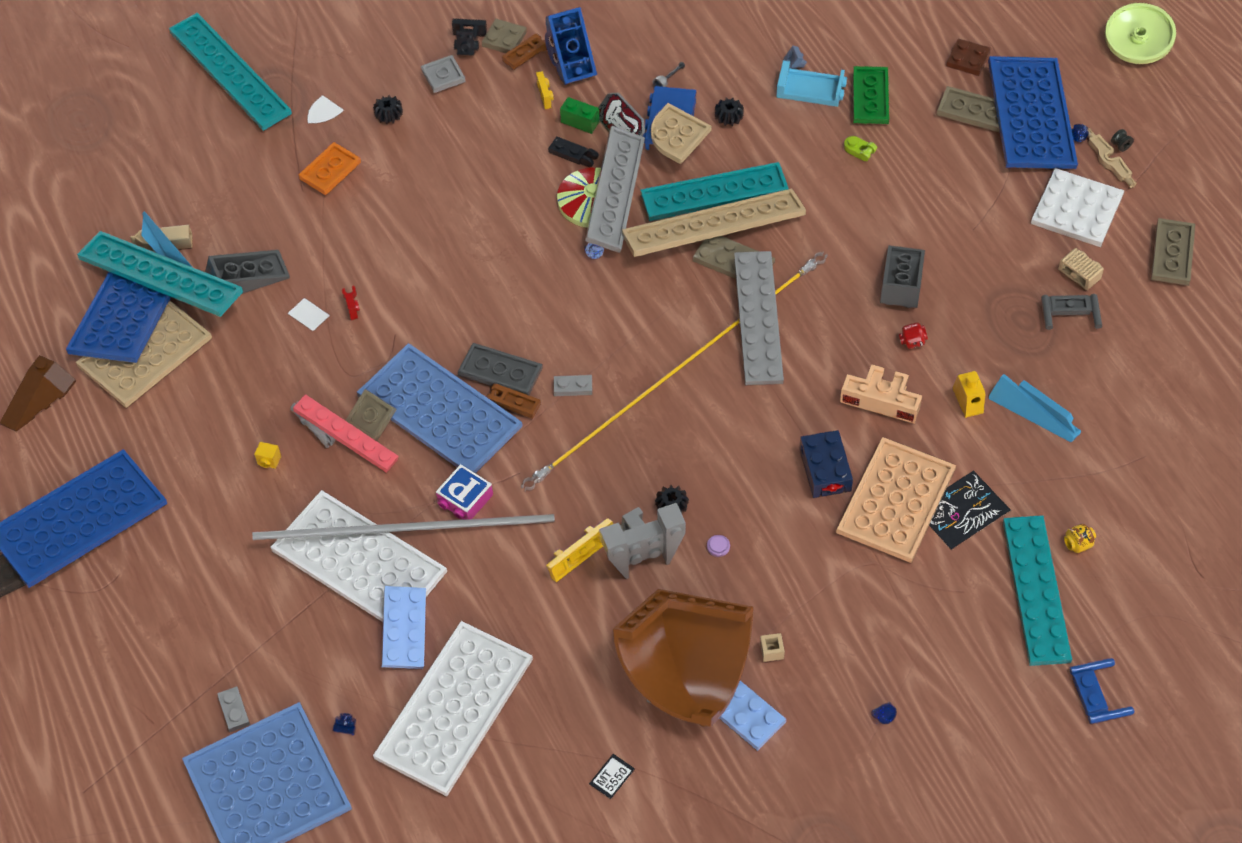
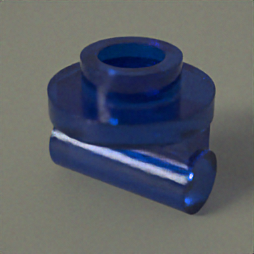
(593, 251)
(885, 713)
(345, 724)

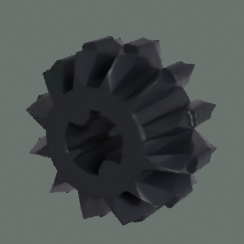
(388, 109)
(729, 111)
(671, 496)

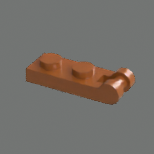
(524, 51)
(514, 400)

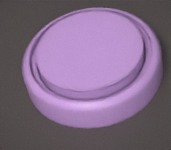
(718, 545)

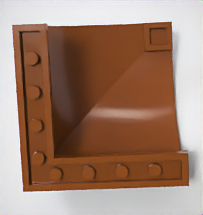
(685, 653)

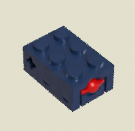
(825, 464)

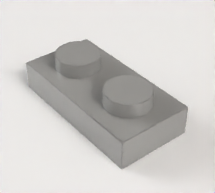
(573, 385)
(233, 709)

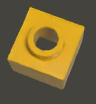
(267, 455)

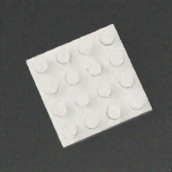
(1077, 207)

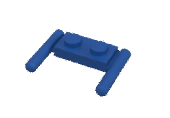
(1091, 693)

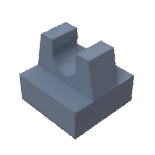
(795, 58)

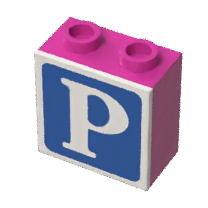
(464, 493)

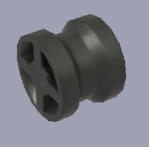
(1122, 140)

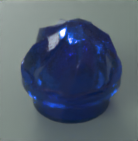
(1079, 132)

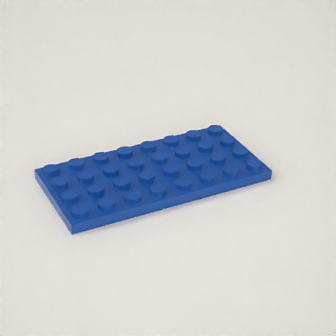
(1032, 113)
(77, 517)

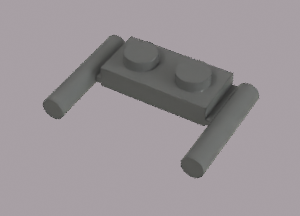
(1071, 306)

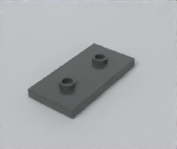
(500, 368)

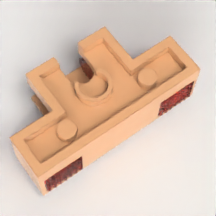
(882, 395)

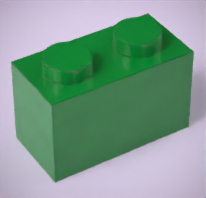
(579, 115)

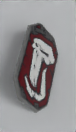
(619, 113)

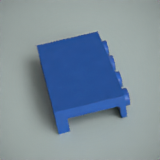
(681, 98)

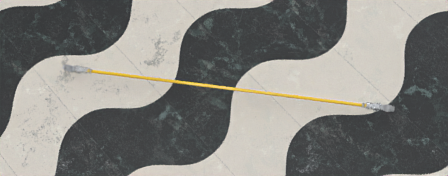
(539, 475)

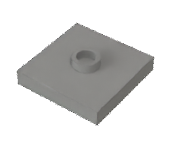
(443, 73)

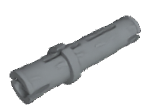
(321, 435)

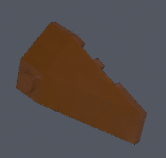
(39, 388)

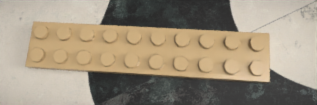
(713, 222)

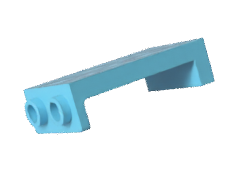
(810, 86)

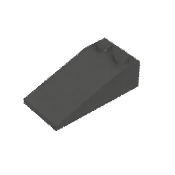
(249, 269)
(902, 276)

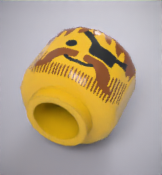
(1080, 538)

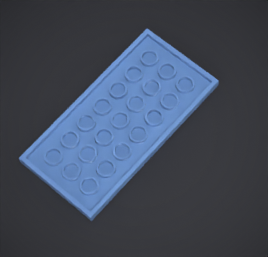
(442, 409)

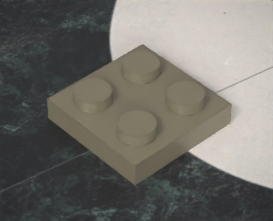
(503, 36)
(371, 414)

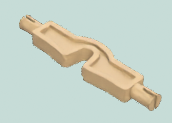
(1115, 164)

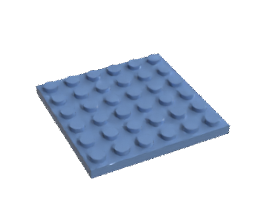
(267, 781)

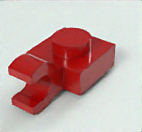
(352, 304)

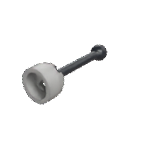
(662, 80)

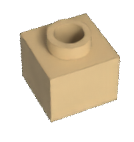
(772, 642)

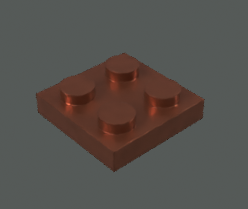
(968, 57)

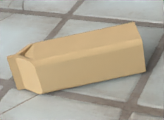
(179, 235)

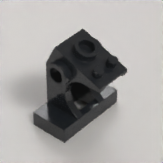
(467, 39)

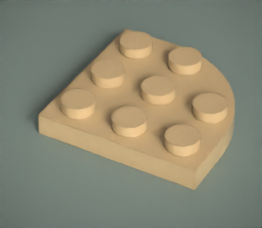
(677, 133)

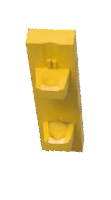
(577, 552)

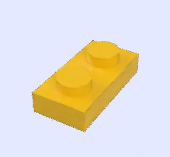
(545, 93)

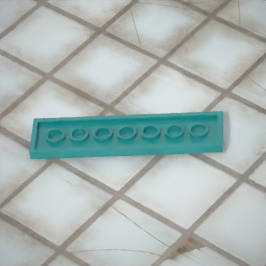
(712, 191)
(1037, 591)

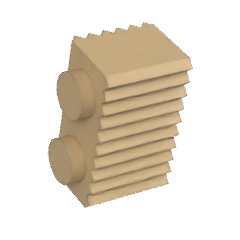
(1081, 268)

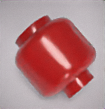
(913, 335)

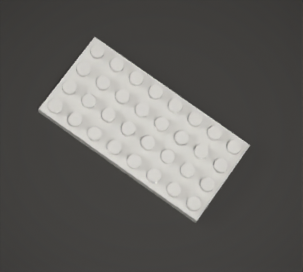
(355, 563)
(453, 708)

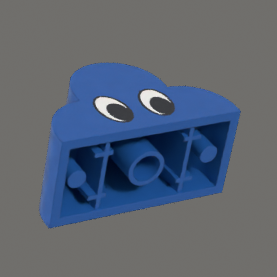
(569, 45)

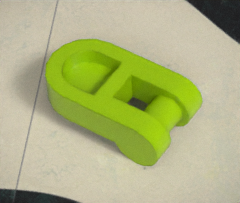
(854, 146)

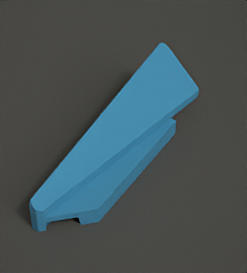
(159, 241)
(1035, 407)

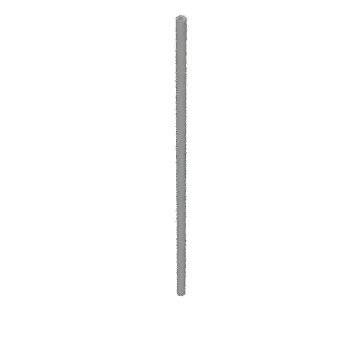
(403, 527)

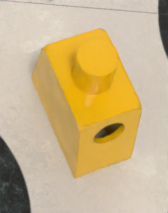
(969, 387)

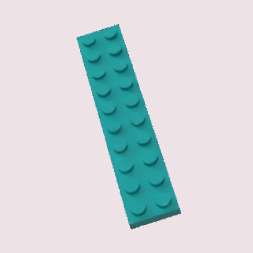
(230, 71)
(160, 273)

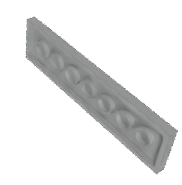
(615, 189)
(758, 318)

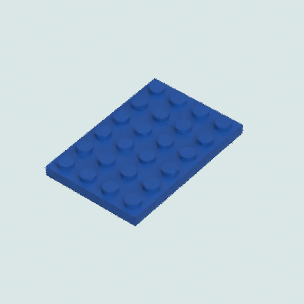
(118, 321)

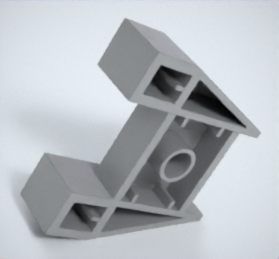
(644, 541)

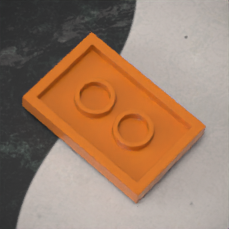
(329, 168)

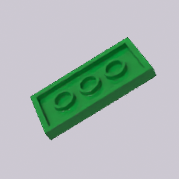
(870, 95)

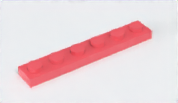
(345, 433)

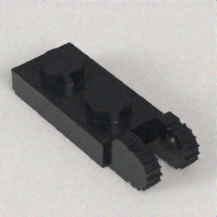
(573, 152)

